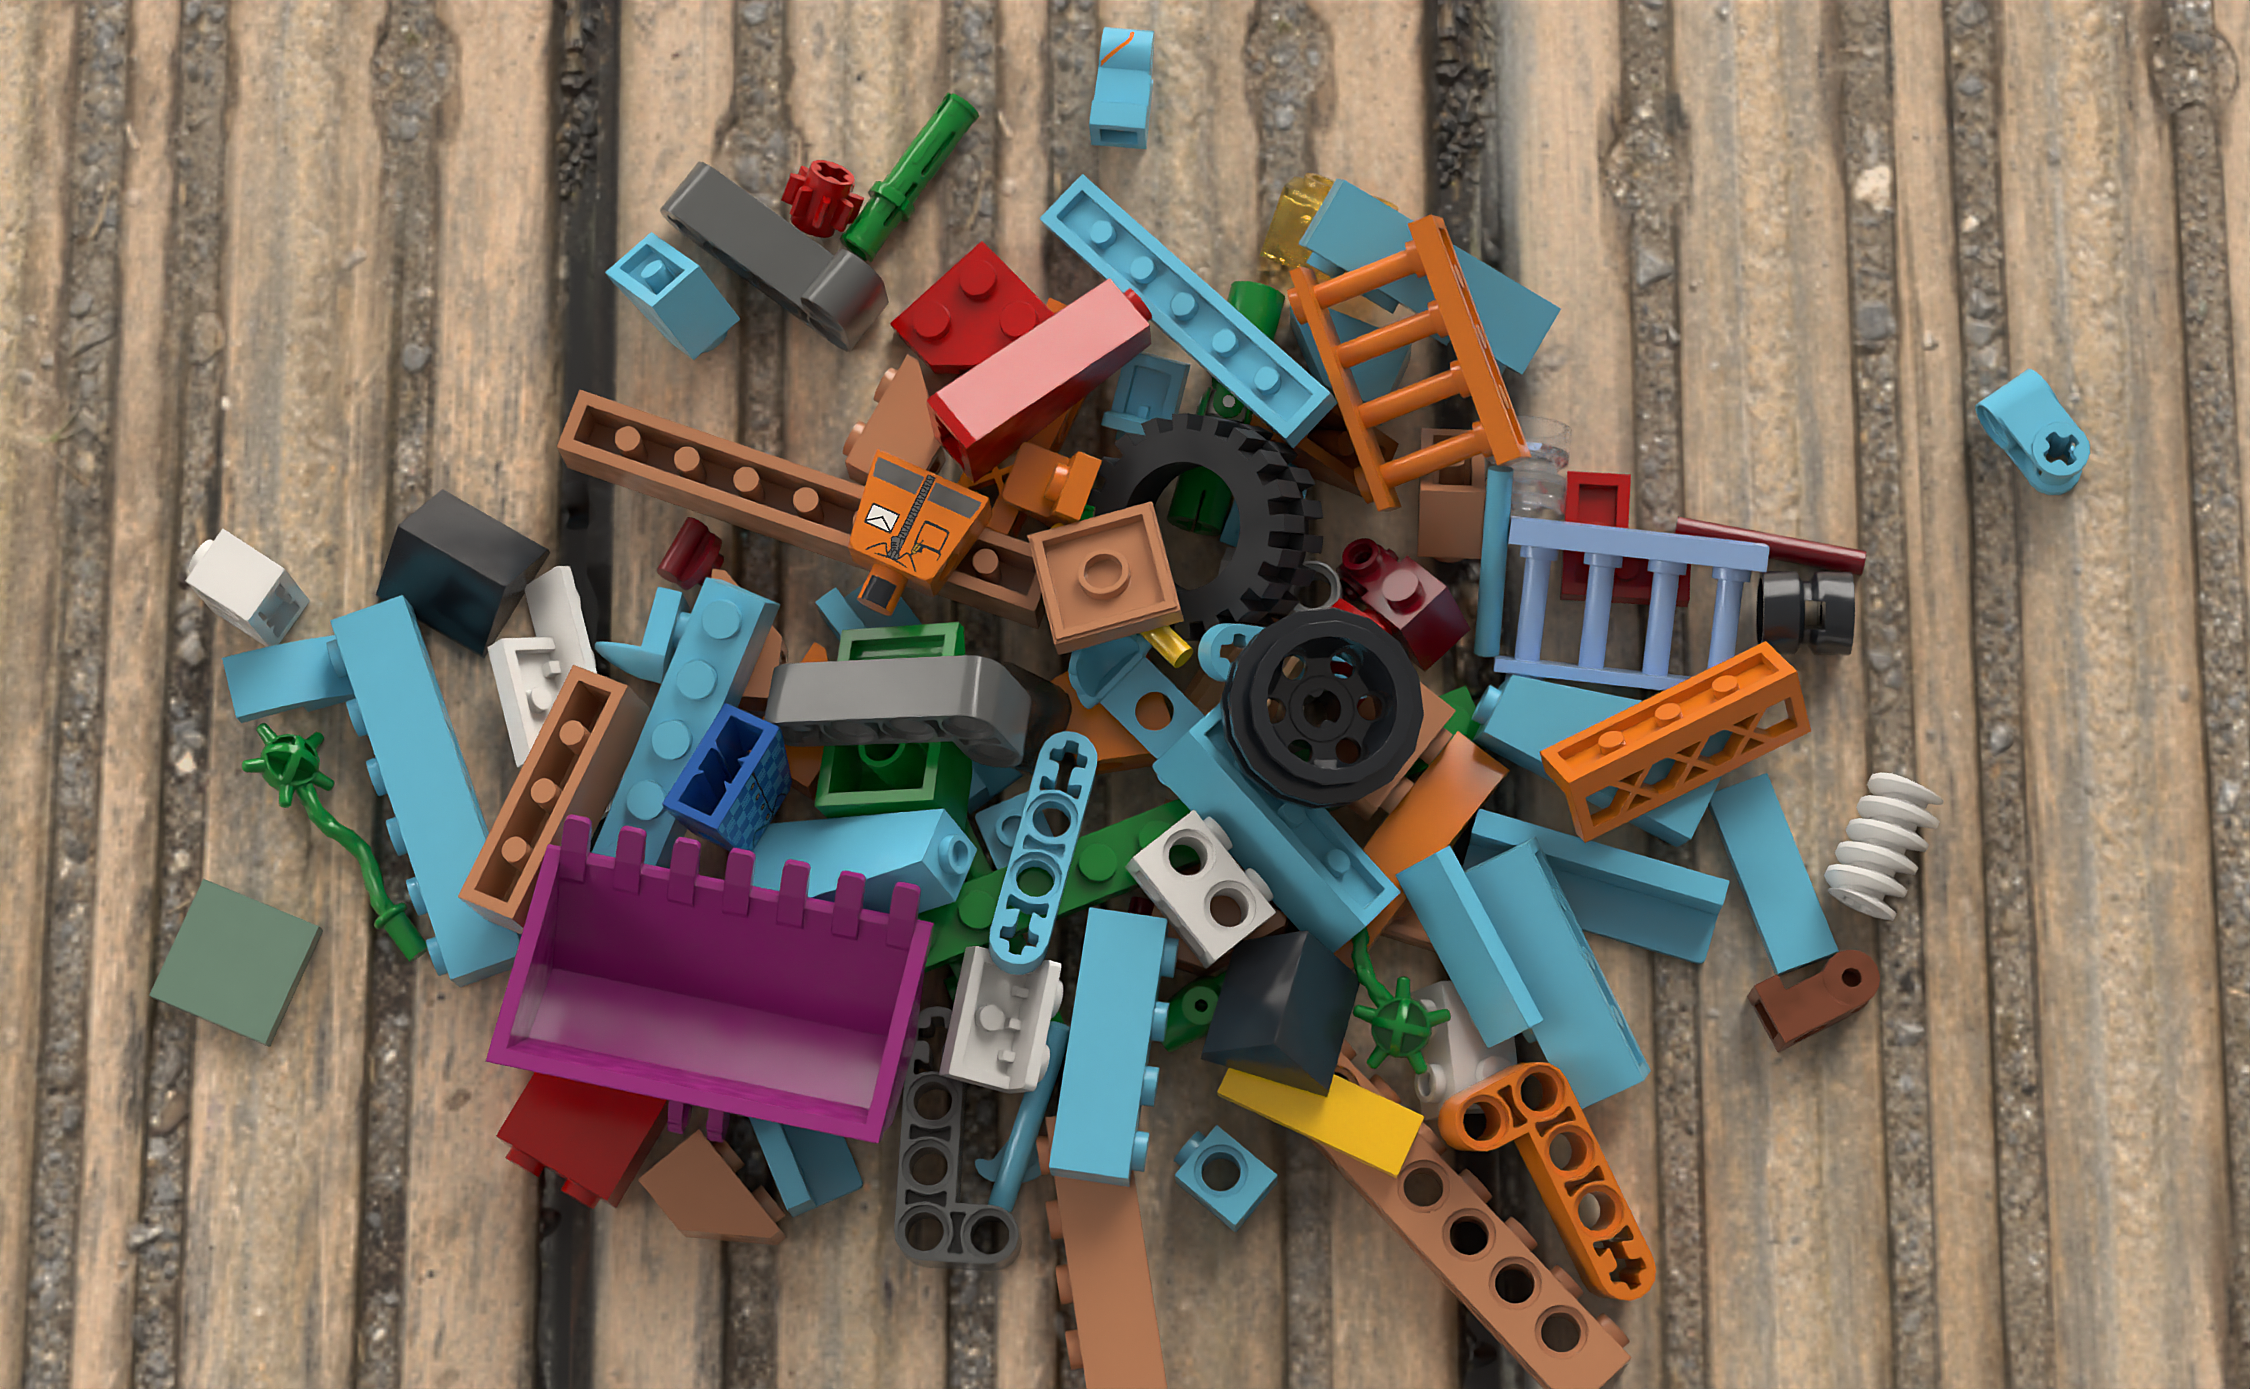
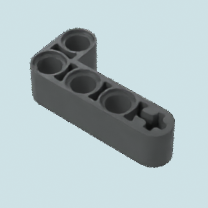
(825, 291)
(903, 702)
(946, 1139)

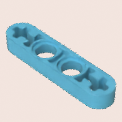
(1048, 853)

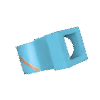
(1123, 89)

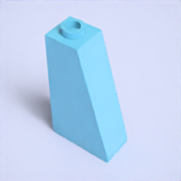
(1536, 714)
(885, 848)

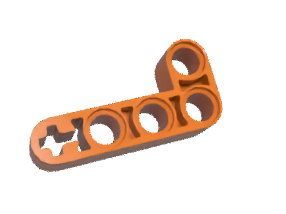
(1559, 1188)

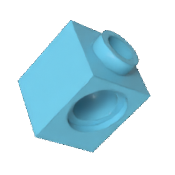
(1229, 1206)

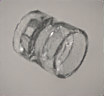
(1536, 485)

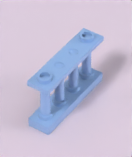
(1604, 552)

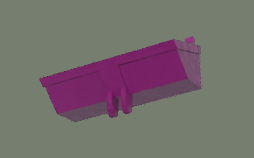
(716, 987)

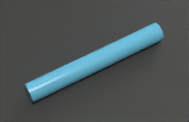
(1493, 561)
(1028, 1124)

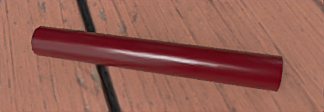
(1781, 547)

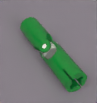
(1263, 308)

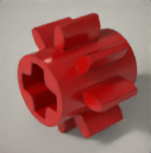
(822, 198)

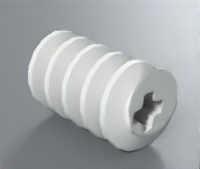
(1880, 844)

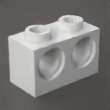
(246, 588)
(1188, 897)

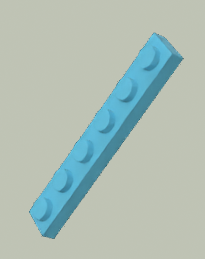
(1190, 311)

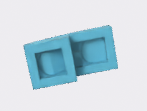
(285, 679)

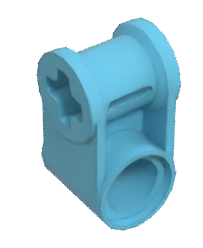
(2030, 423)

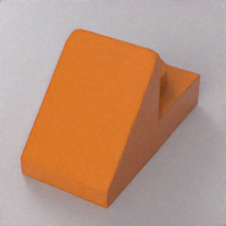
(1050, 484)

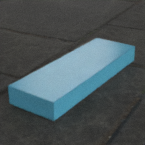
(1772, 875)
(1469, 947)

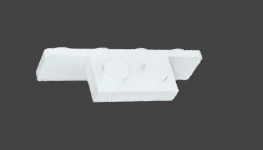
(534, 669)

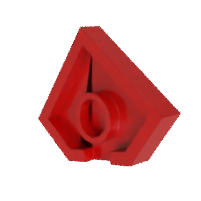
(970, 313)

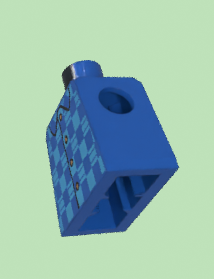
(726, 789)

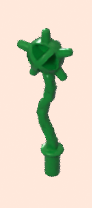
(292, 767)
(1399, 1023)

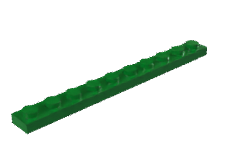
(1100, 864)

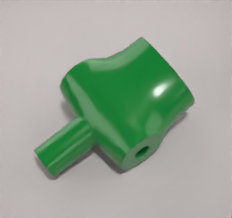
(1192, 1011)

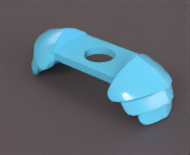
(1118, 677)

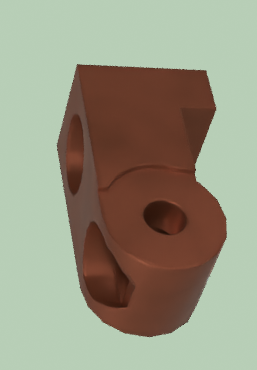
(1817, 1002)

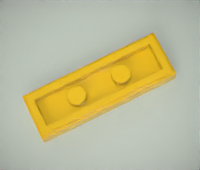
(1345, 1120)

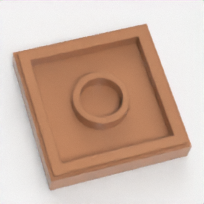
(1105, 578)

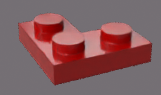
(1606, 502)

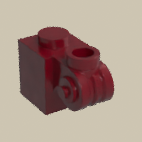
(1406, 598)

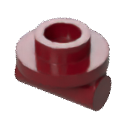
(691, 555)

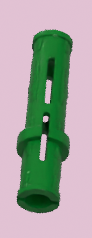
(894, 197)

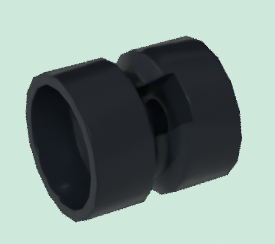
(1782, 612)

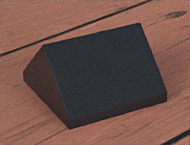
(460, 570)
(1283, 1011)

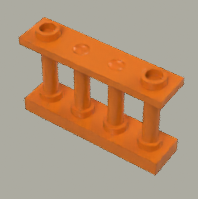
(1448, 315)

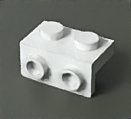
(1001, 1024)
(1455, 1052)

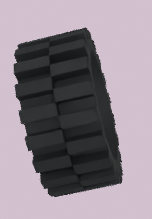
(1268, 501)

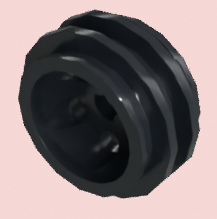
(1378, 671)

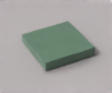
(236, 962)

